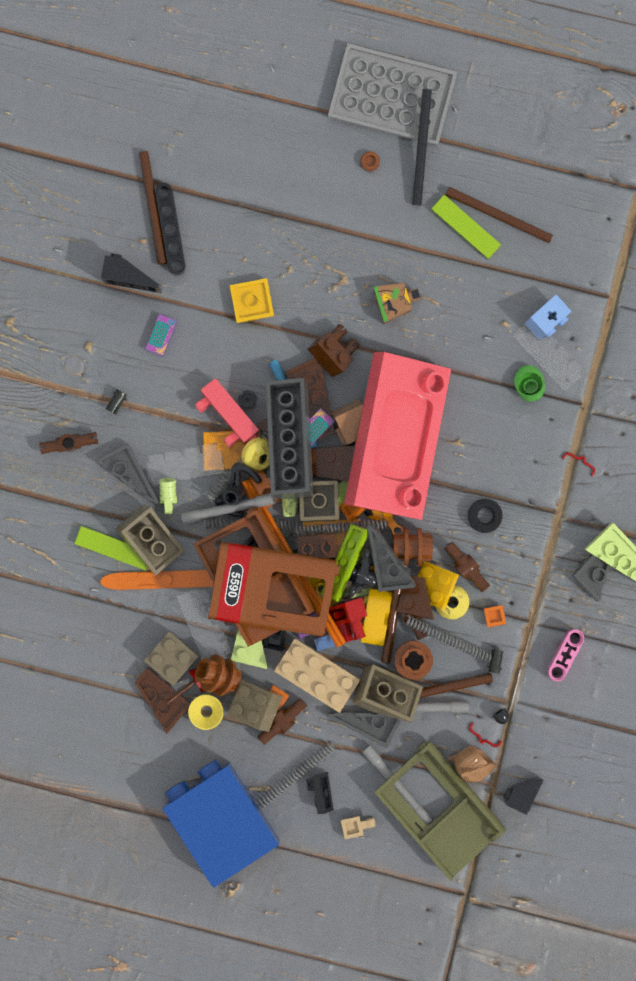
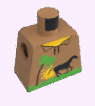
(394, 300)

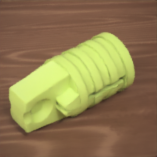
(168, 494)
(290, 507)

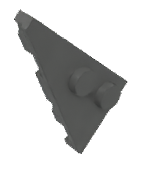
(126, 467)
(388, 568)
(592, 576)
(371, 725)

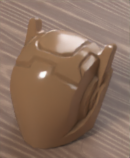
(472, 764)

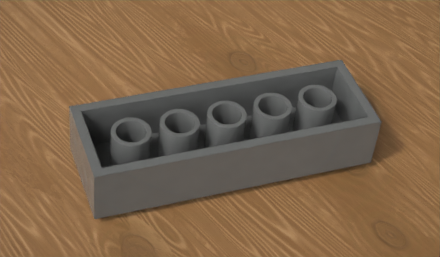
(289, 438)

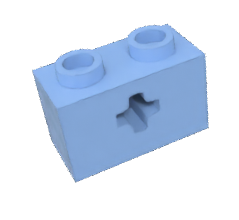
(539, 322)

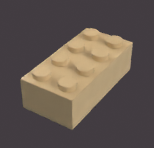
(317, 675)

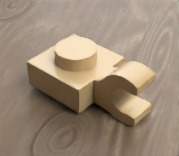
(354, 827)

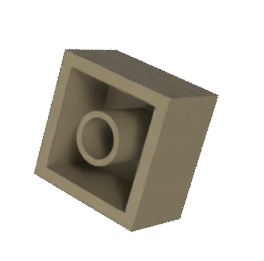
(323, 504)
(171, 658)
(255, 705)

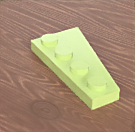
(615, 550)

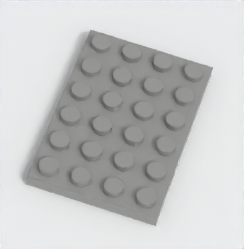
(386, 93)

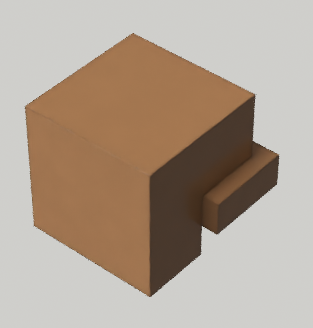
(348, 421)

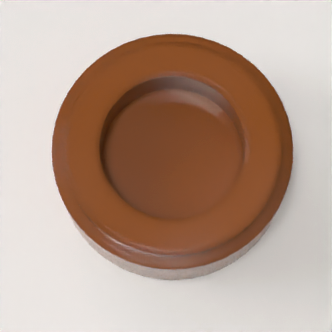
(370, 161)

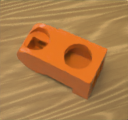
(264, 486)

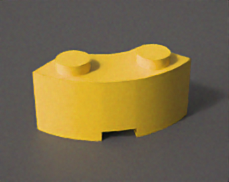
(378, 610)

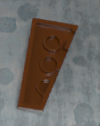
(317, 392)

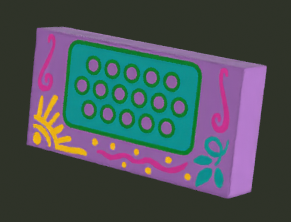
(161, 335)
(319, 424)

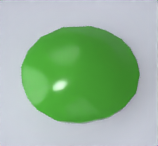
(529, 383)

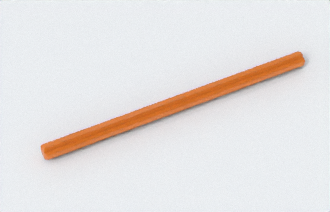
(331, 627)

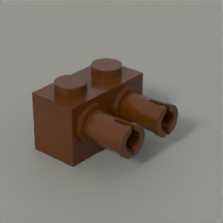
(331, 353)
(318, 546)

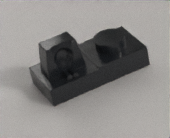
(323, 797)

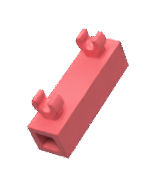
(229, 411)

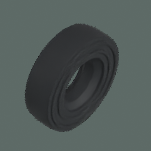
(485, 527)

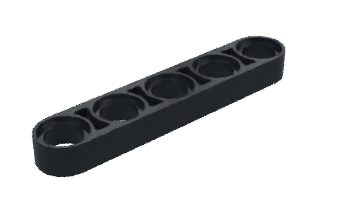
(170, 238)

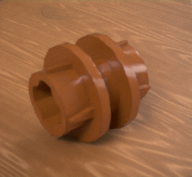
(413, 546)
(423, 667)
(218, 675)

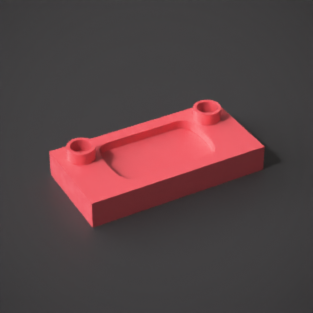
(397, 435)

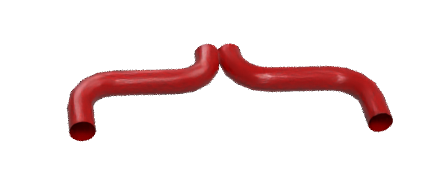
(578, 458)
(487, 741)

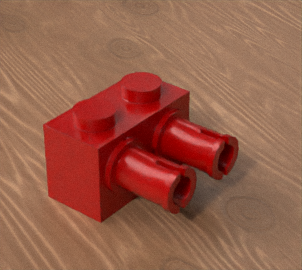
(349, 613)

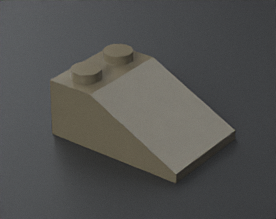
(150, 539)
(387, 694)

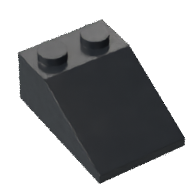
(122, 273)

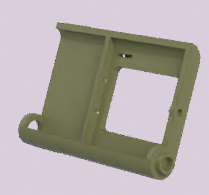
(459, 830)

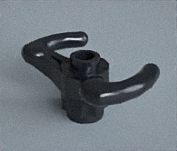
(236, 490)
(361, 575)

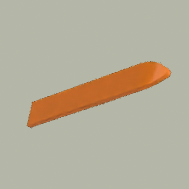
(163, 579)

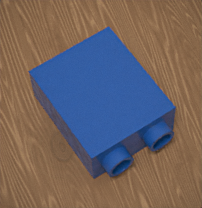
(219, 822)

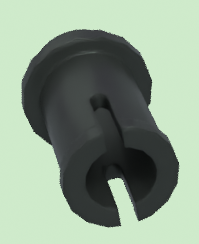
(116, 401)
(495, 662)

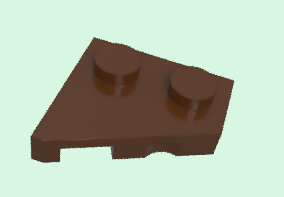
(416, 600)

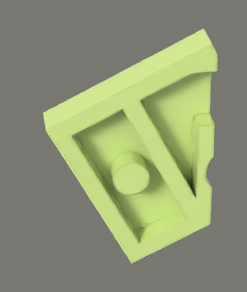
(251, 655)

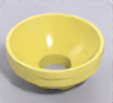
(252, 453)
(460, 609)
(198, 719)

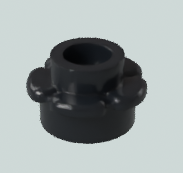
(242, 399)

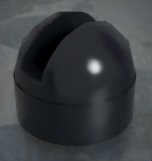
(501, 716)

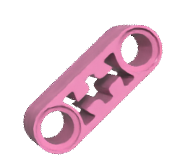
(568, 661)

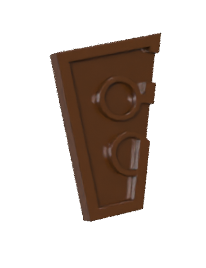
(156, 693)

